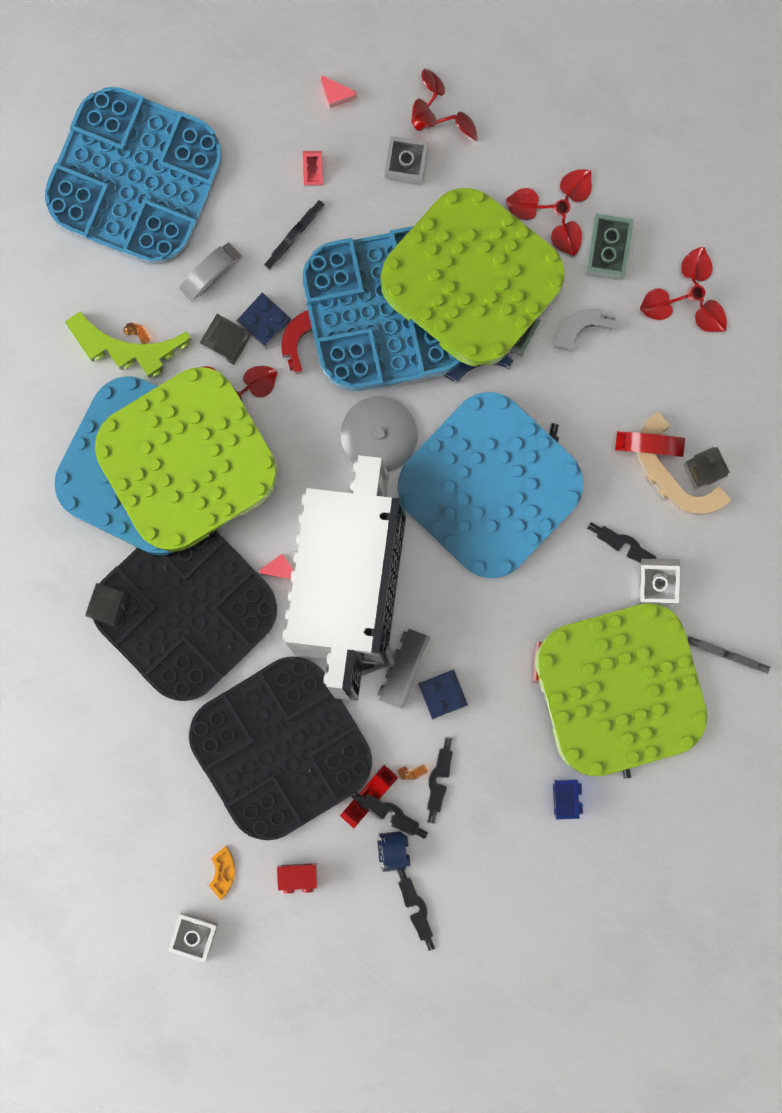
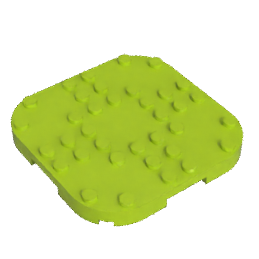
(472, 276)
(186, 459)
(621, 689)

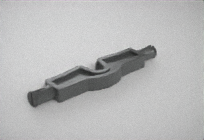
(728, 655)

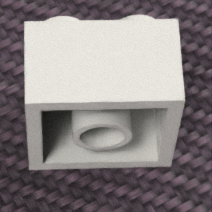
(660, 580)
(192, 937)

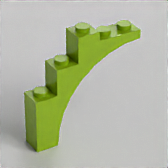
(123, 353)

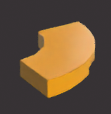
(224, 872)

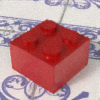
(297, 877)

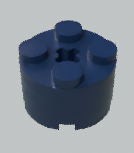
(393, 851)

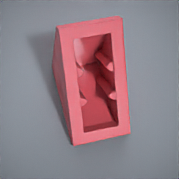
(336, 93)
(313, 167)
(278, 568)

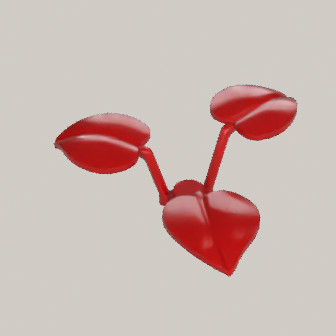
(423, 116)
(569, 235)
(695, 266)
(259, 380)

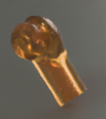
(136, 329)
(413, 774)

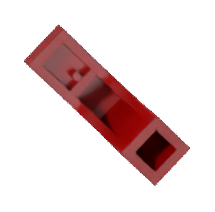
(293, 333)
(650, 443)
(375, 787)

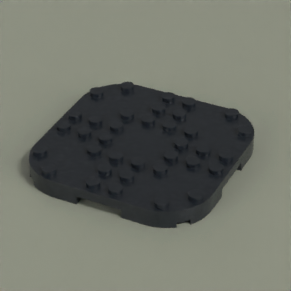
(189, 615)
(280, 748)

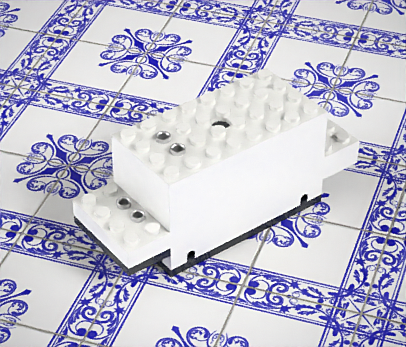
(346, 576)

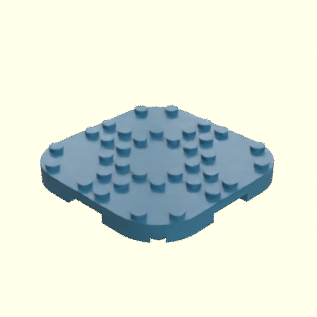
(133, 175)
(353, 326)
(81, 481)
(490, 485)

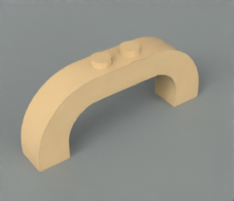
(668, 486)

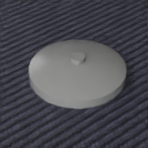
(380, 430)

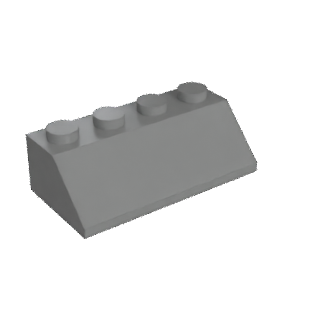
(404, 669)

